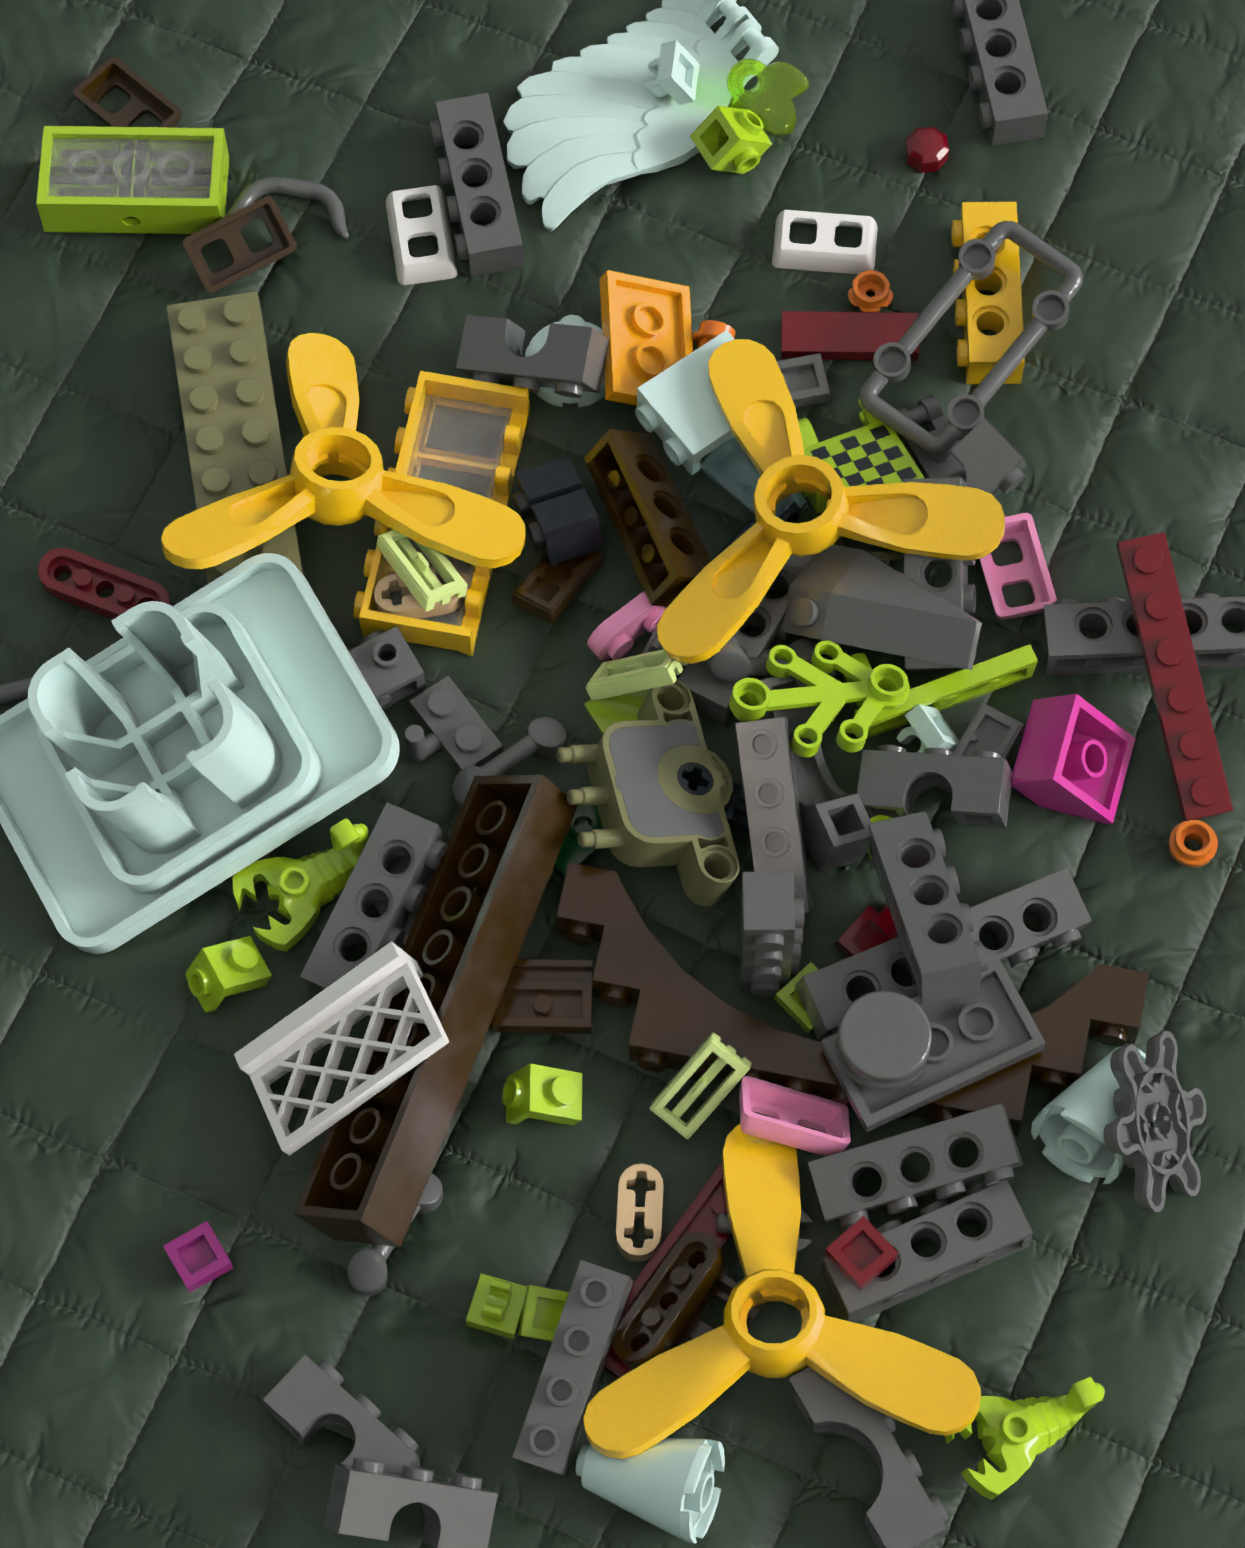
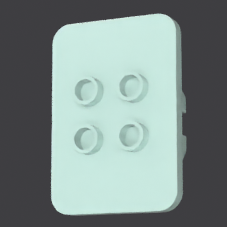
(185, 751)

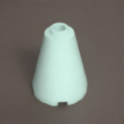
(1076, 1122)
(663, 1485)

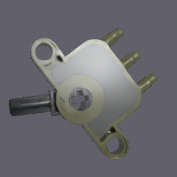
(663, 795)

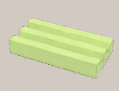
(415, 570)
(633, 675)
(726, 1055)

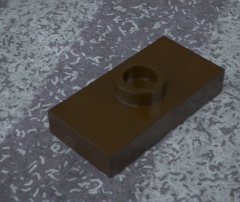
(553, 587)

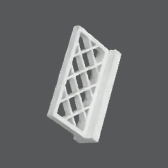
(329, 1020)

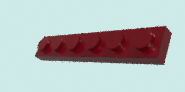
(1174, 677)

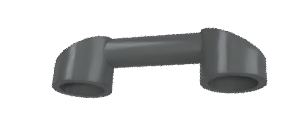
(733, 664)
(543, 740)
(368, 1267)

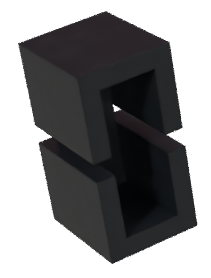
(558, 511)

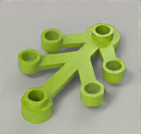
(823, 692)

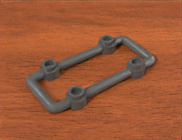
(976, 262)

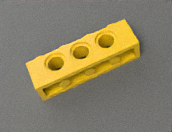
(988, 312)

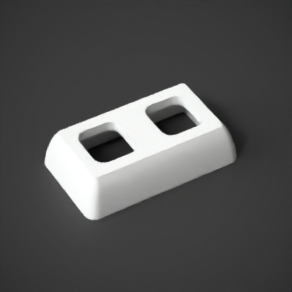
(824, 253)
(426, 268)

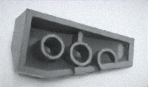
(868, 605)

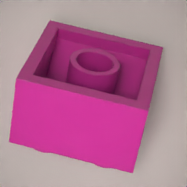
(1072, 758)

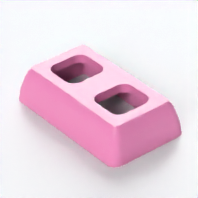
(1031, 569)
(788, 1111)

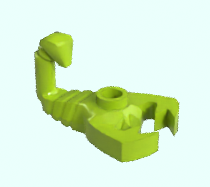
(302, 883)
(1021, 1430)

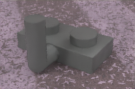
(451, 727)

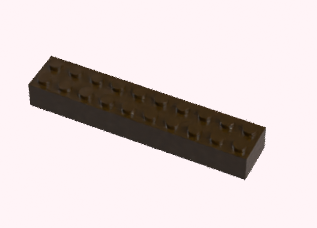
(466, 948)

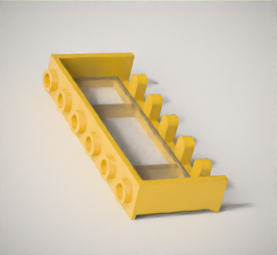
(462, 437)

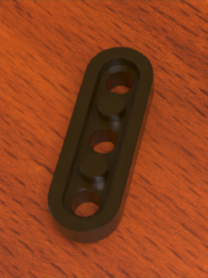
(673, 1282)

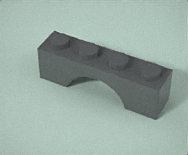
(831, 819)
(903, 1511)

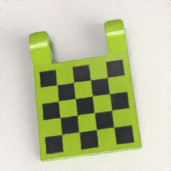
(864, 454)

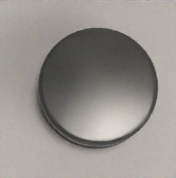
(883, 1040)

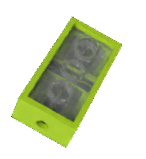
(132, 179)

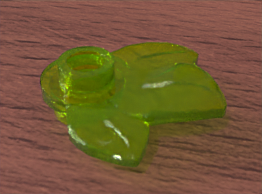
(771, 95)

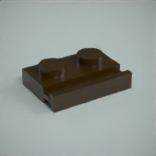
(546, 998)

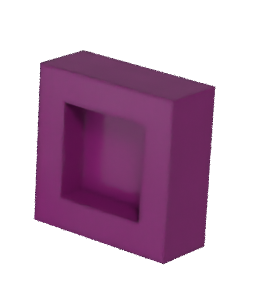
(198, 1257)

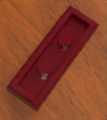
(842, 333)

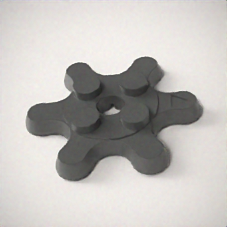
(1154, 1095)

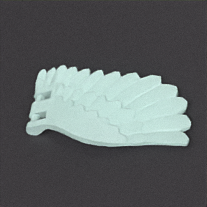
(600, 123)

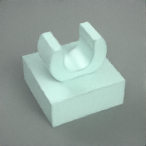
(675, 73)
(929, 728)

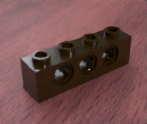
(647, 513)

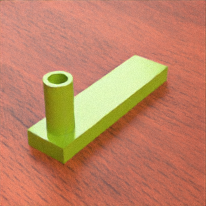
(956, 687)

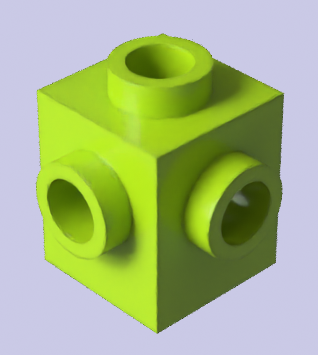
(731, 139)

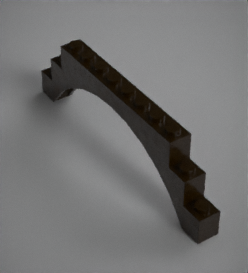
(680, 1013)

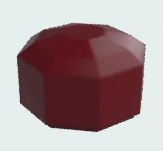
(926, 149)

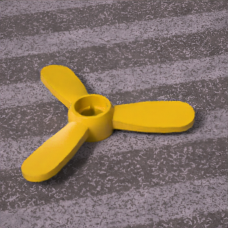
(327, 405)
(897, 516)
(868, 1363)

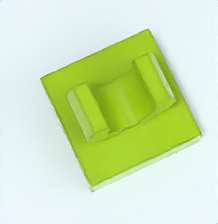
(496, 1306)

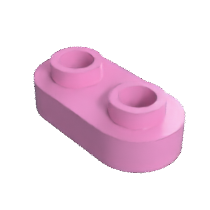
(619, 631)

